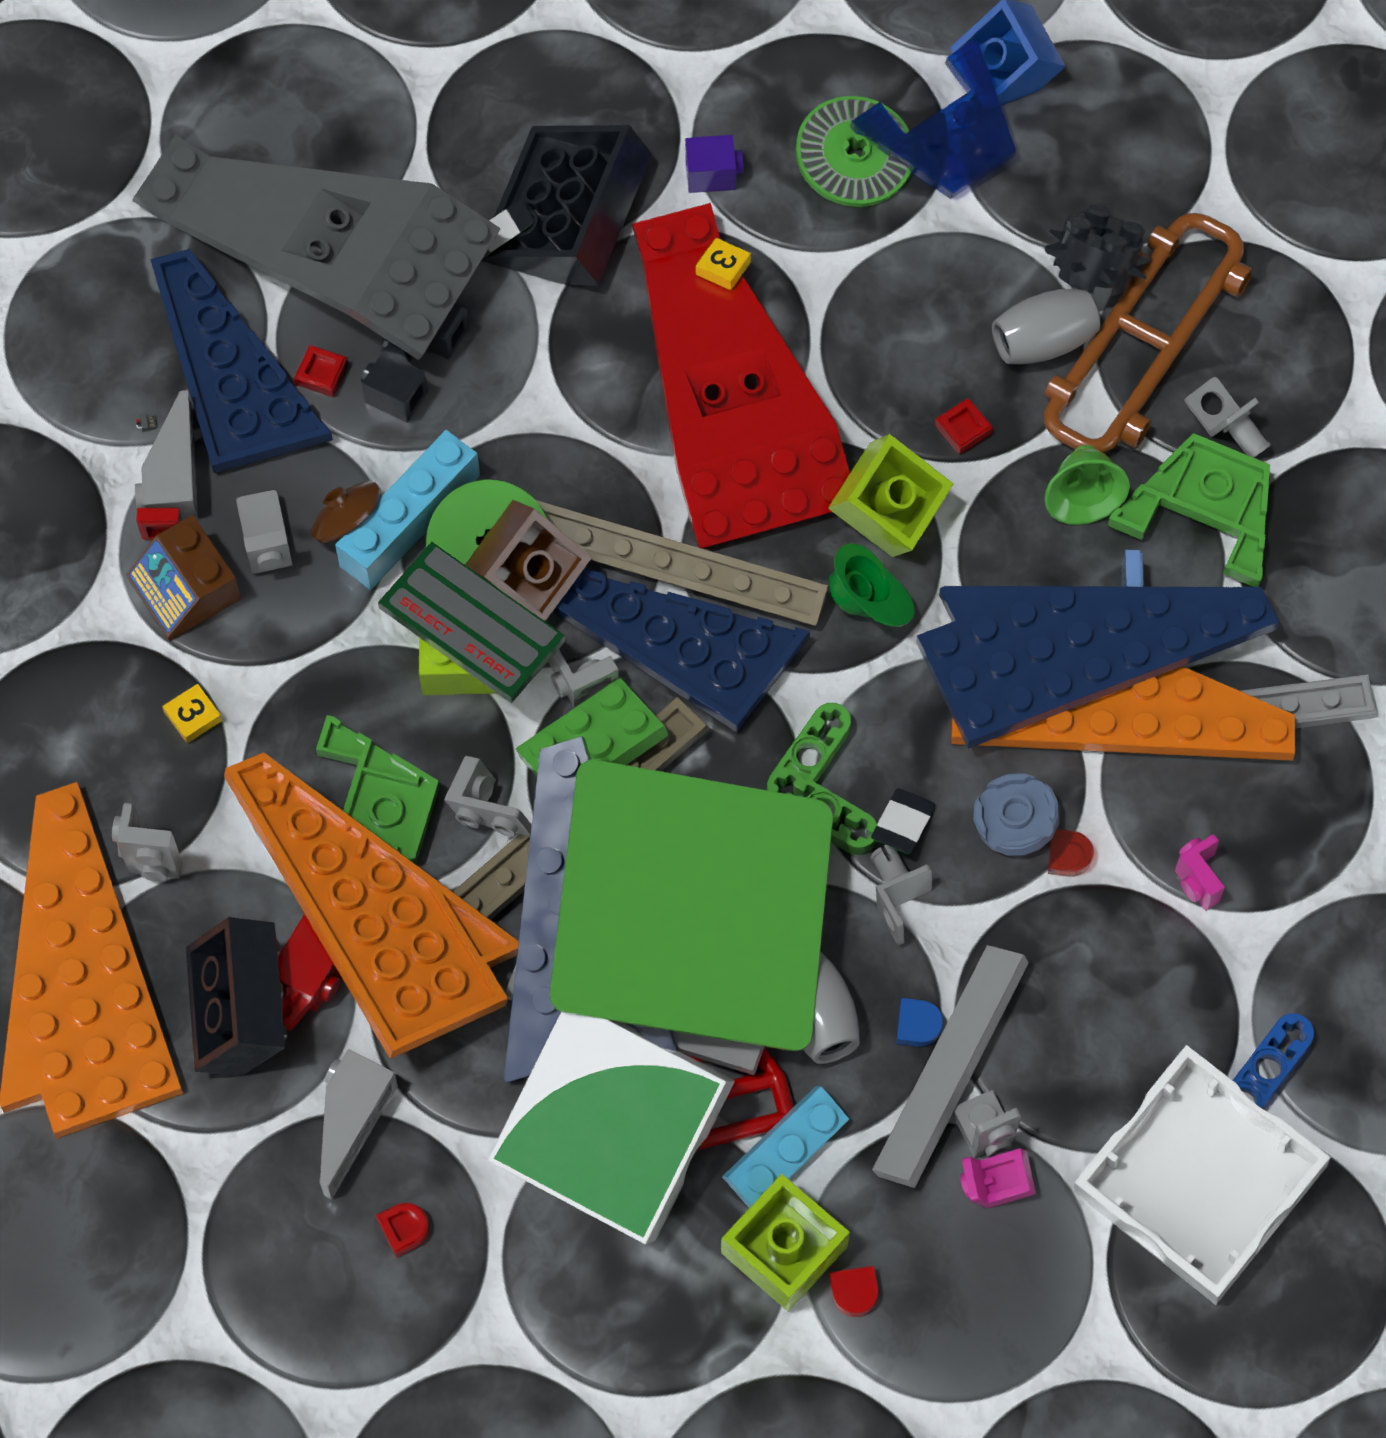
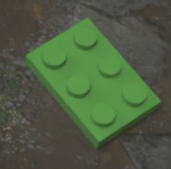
(611, 721)

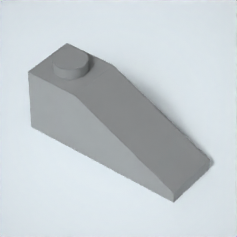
(171, 464)
(353, 1103)

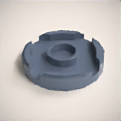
(1016, 814)

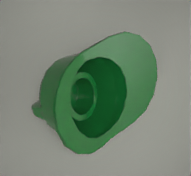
(867, 588)

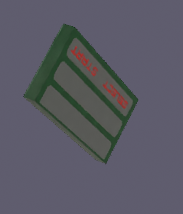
(471, 622)

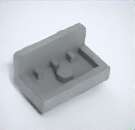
(145, 850)

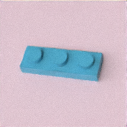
(786, 1145)

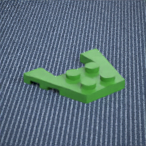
(1213, 488)
(386, 791)

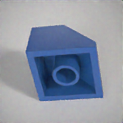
(1014, 50)

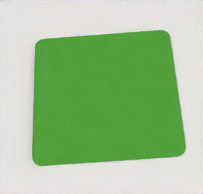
(692, 906)

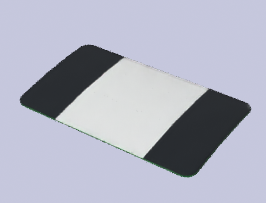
(512, 222)
(903, 820)

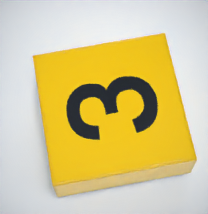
(723, 264)
(192, 713)

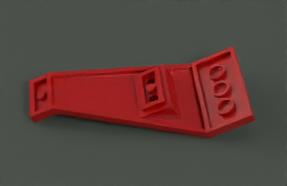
(749, 453)

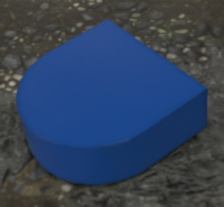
(918, 1023)

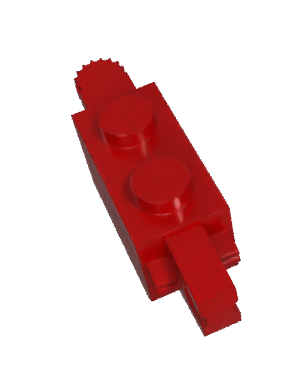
(305, 973)

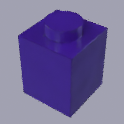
(712, 163)

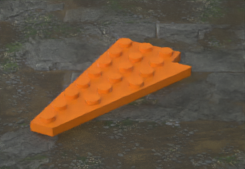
(1167, 716)
(392, 930)
(79, 1000)

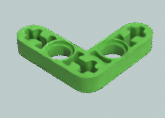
(805, 777)

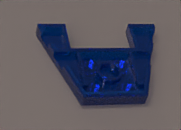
(958, 141)

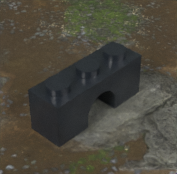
(396, 384)

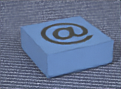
(1132, 569)

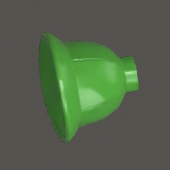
(1086, 487)

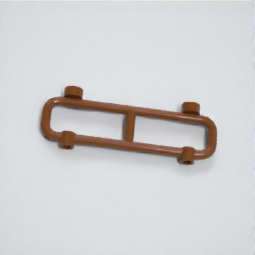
(1129, 424)

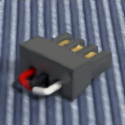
(147, 422)

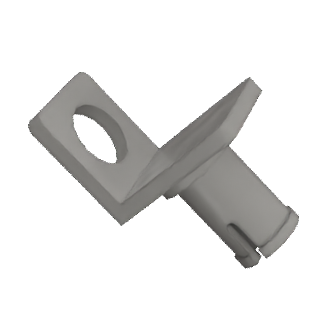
(1230, 418)
(898, 887)

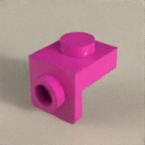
(1196, 876)
(997, 1178)

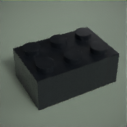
(235, 997)

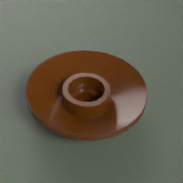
(345, 510)

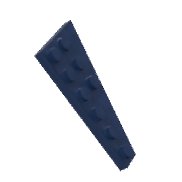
(233, 380)
(685, 643)

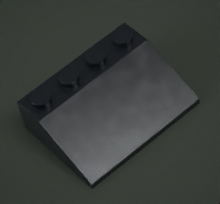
(578, 193)

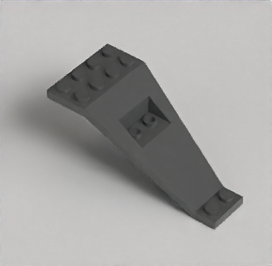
(388, 265)

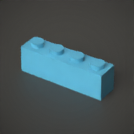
(406, 510)

